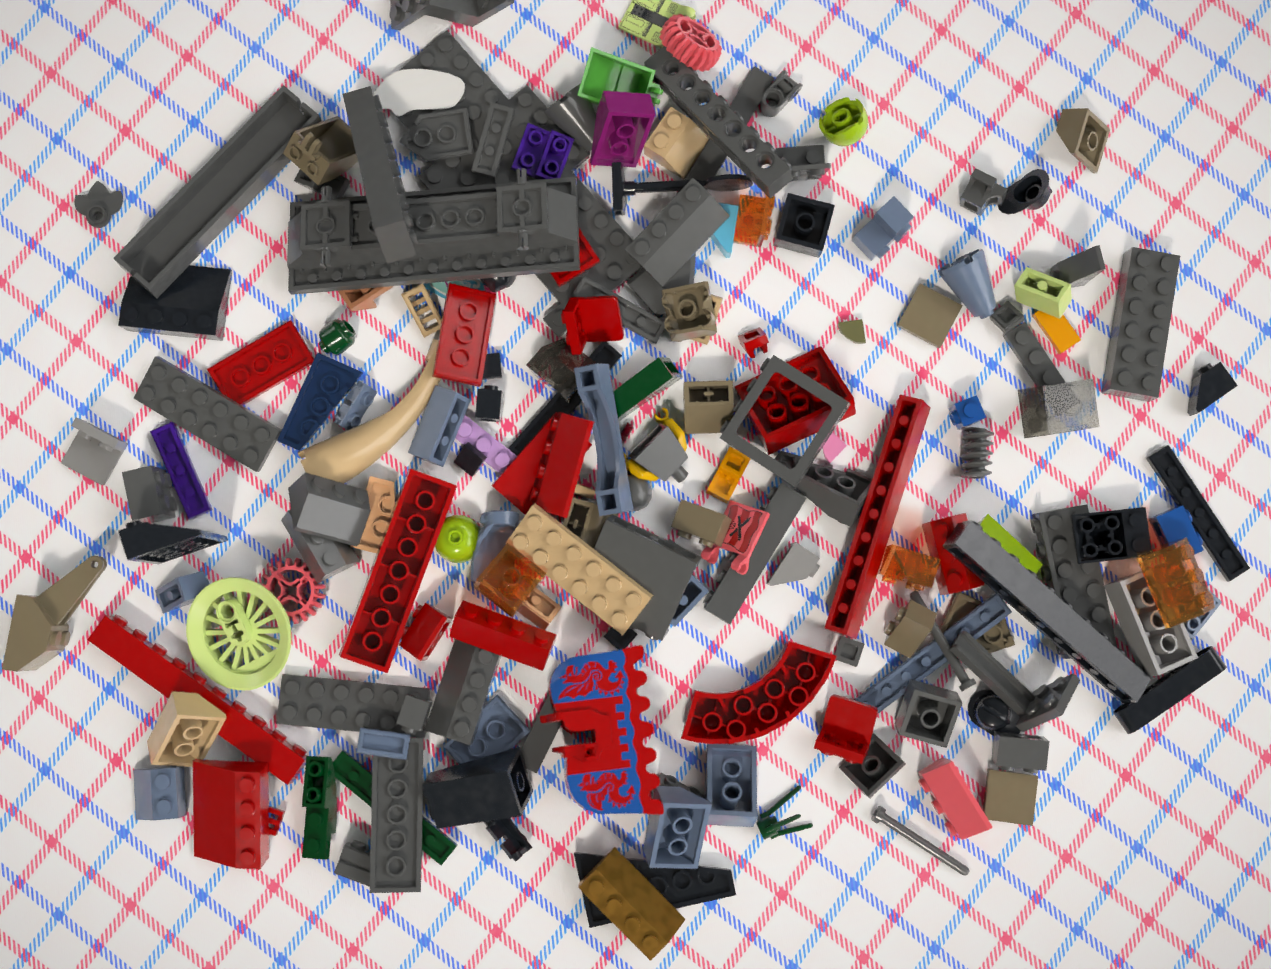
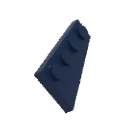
(318, 397)

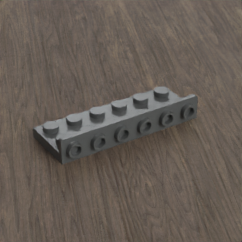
(1073, 582)

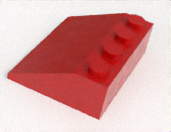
(789, 412)
(231, 812)

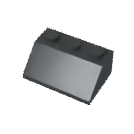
(329, 509)
(320, 554)

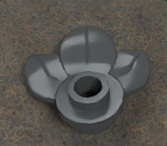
(99, 201)

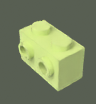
(1043, 292)

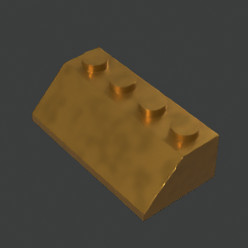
(632, 903)

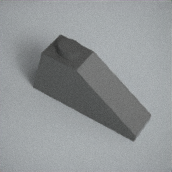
(1080, 267)

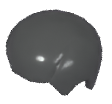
(640, 492)

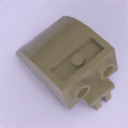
(323, 150)

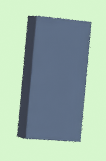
(383, 743)

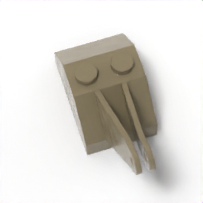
(40, 622)

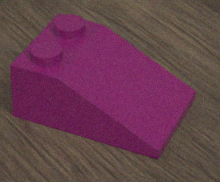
(621, 128)

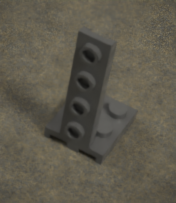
(1033, 708)

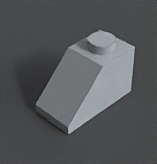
(795, 566)

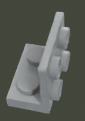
(93, 452)

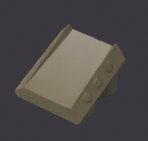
(689, 312)

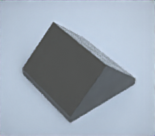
(876, 770)

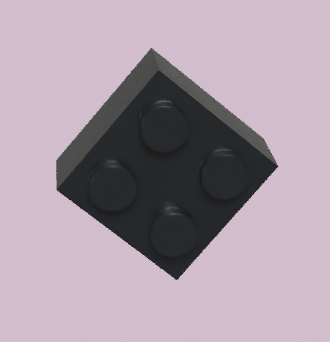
(804, 225)

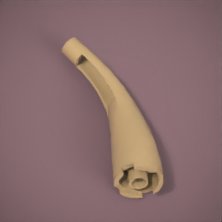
(358, 448)

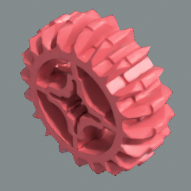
(690, 42)
(299, 583)

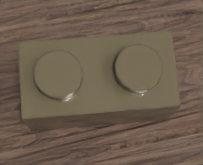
(700, 523)
(910, 628)

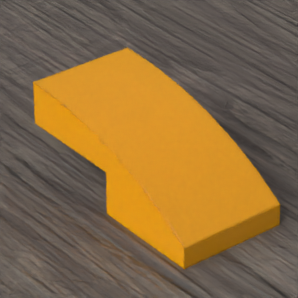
(728, 475)

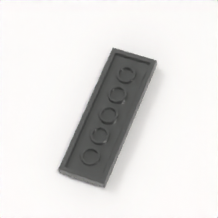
(207, 414)
(343, 704)
(397, 822)

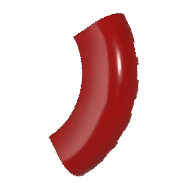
(764, 703)

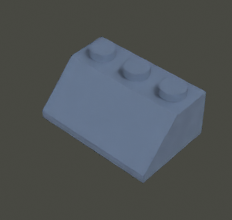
(679, 833)

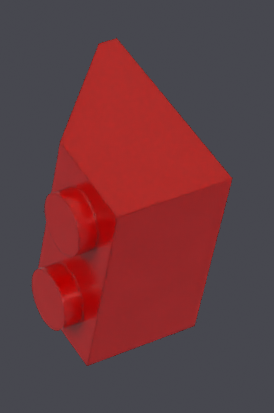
(424, 631)

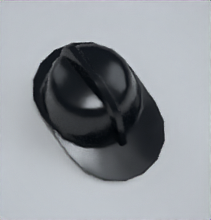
(1027, 193)
(992, 713)

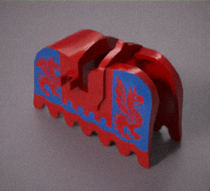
(601, 697)

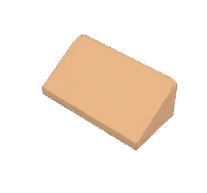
(540, 609)

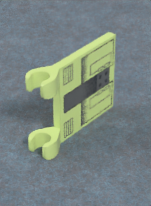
(646, 18)

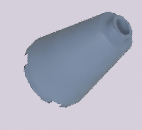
(971, 283)

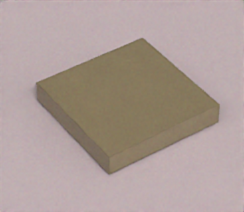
(929, 315)
(1010, 797)

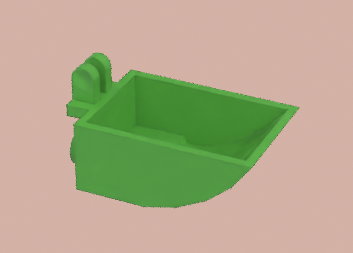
(616, 74)

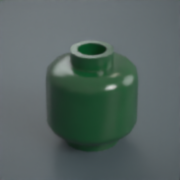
(336, 337)

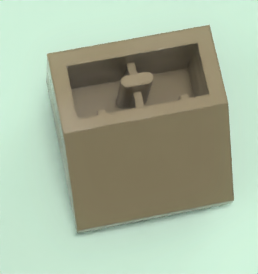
(707, 406)
(585, 521)

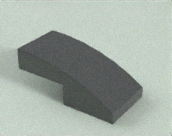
(339, 185)

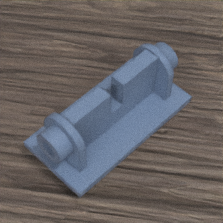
(361, 397)

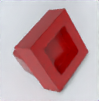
(752, 340)

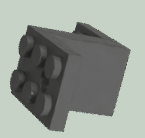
(459, 11)

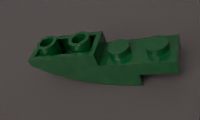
(320, 805)

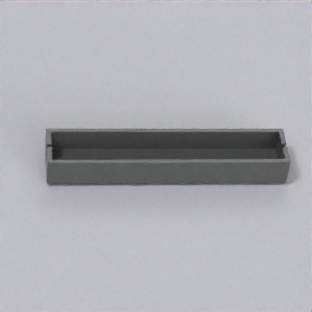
(215, 194)

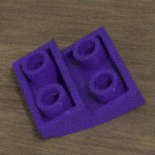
(542, 153)

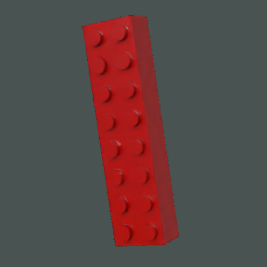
(397, 571)

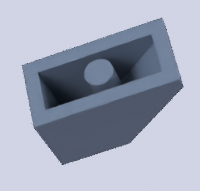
(181, 591)

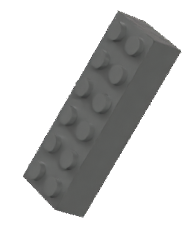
(1141, 324)

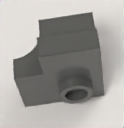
(982, 192)

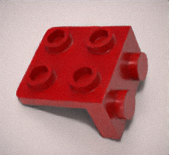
(591, 321)
(847, 729)

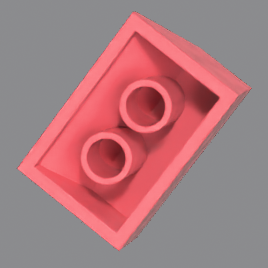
(953, 799)

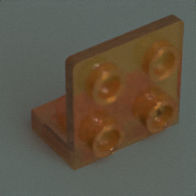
(753, 220)

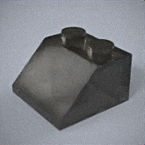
(555, 367)

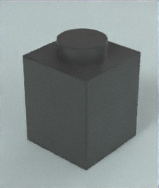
(414, 713)

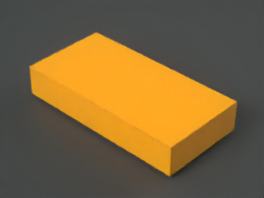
(1057, 331)

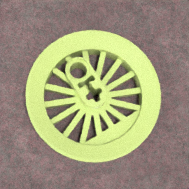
(241, 631)

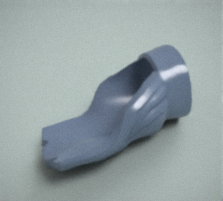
(496, 530)

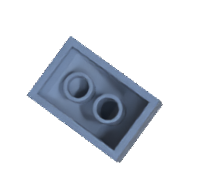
(731, 784)

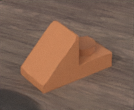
(362, 298)

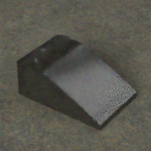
(1058, 408)

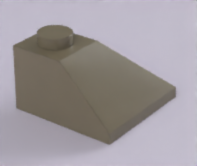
(1083, 136)

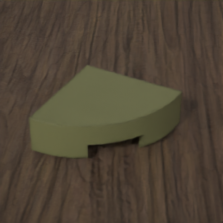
(853, 331)

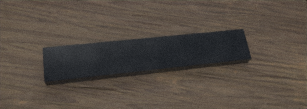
(601, 355)
(1204, 521)

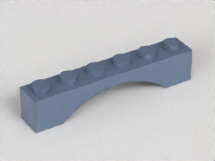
(612, 483)

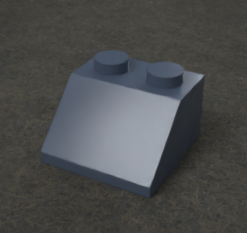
(160, 793)

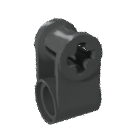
(782, 92)

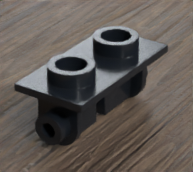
(515, 842)

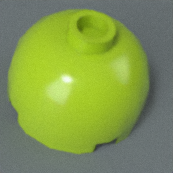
(844, 122)
(457, 539)

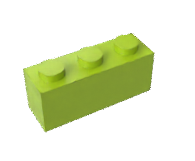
(1009, 543)

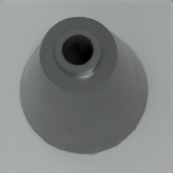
(574, 117)

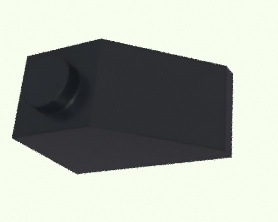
(1209, 387)

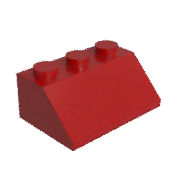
(951, 573)

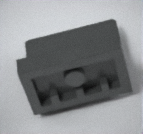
(805, 161)

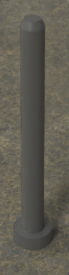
(944, 646)
(880, 816)

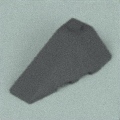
(833, 491)

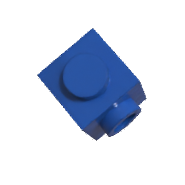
(966, 412)

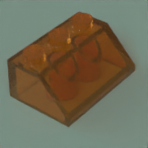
(1176, 582)

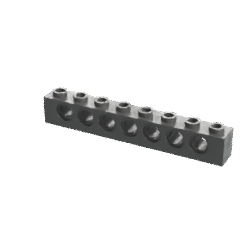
(768, 179)

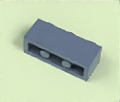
(439, 426)

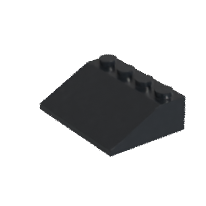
(188, 308)
(164, 543)

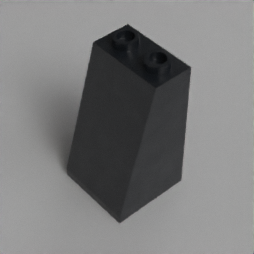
(479, 790)

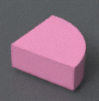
(833, 448)

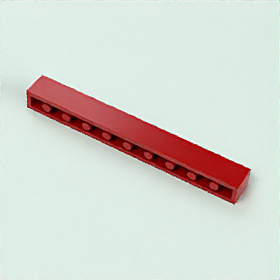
(877, 516)
(169, 674)

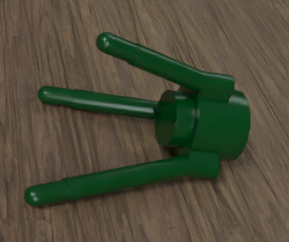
(771, 828)

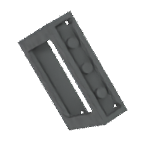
(742, 408)

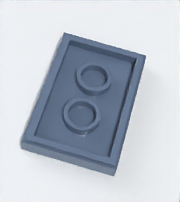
(497, 732)

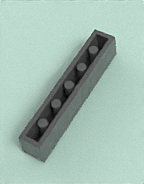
(734, 587)

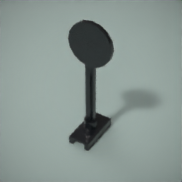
(624, 188)

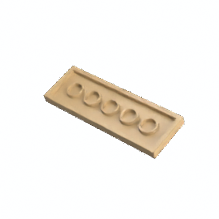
(579, 569)

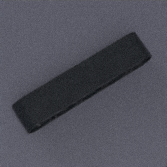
(1170, 690)

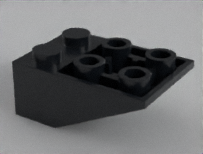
(1111, 535)

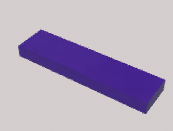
(181, 470)

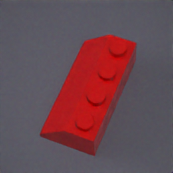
(562, 463)
(502, 635)

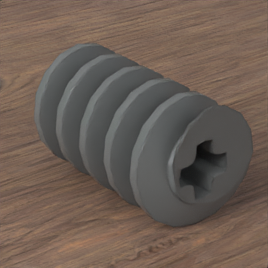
(976, 453)

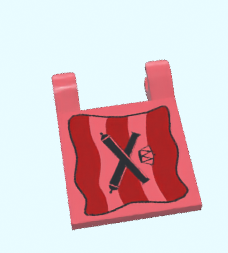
(741, 536)

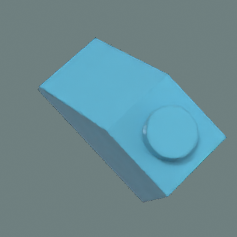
(724, 235)

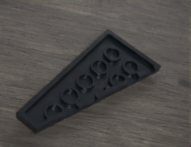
(678, 885)

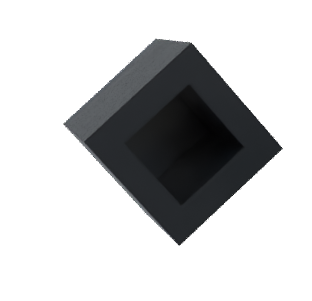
(489, 404)

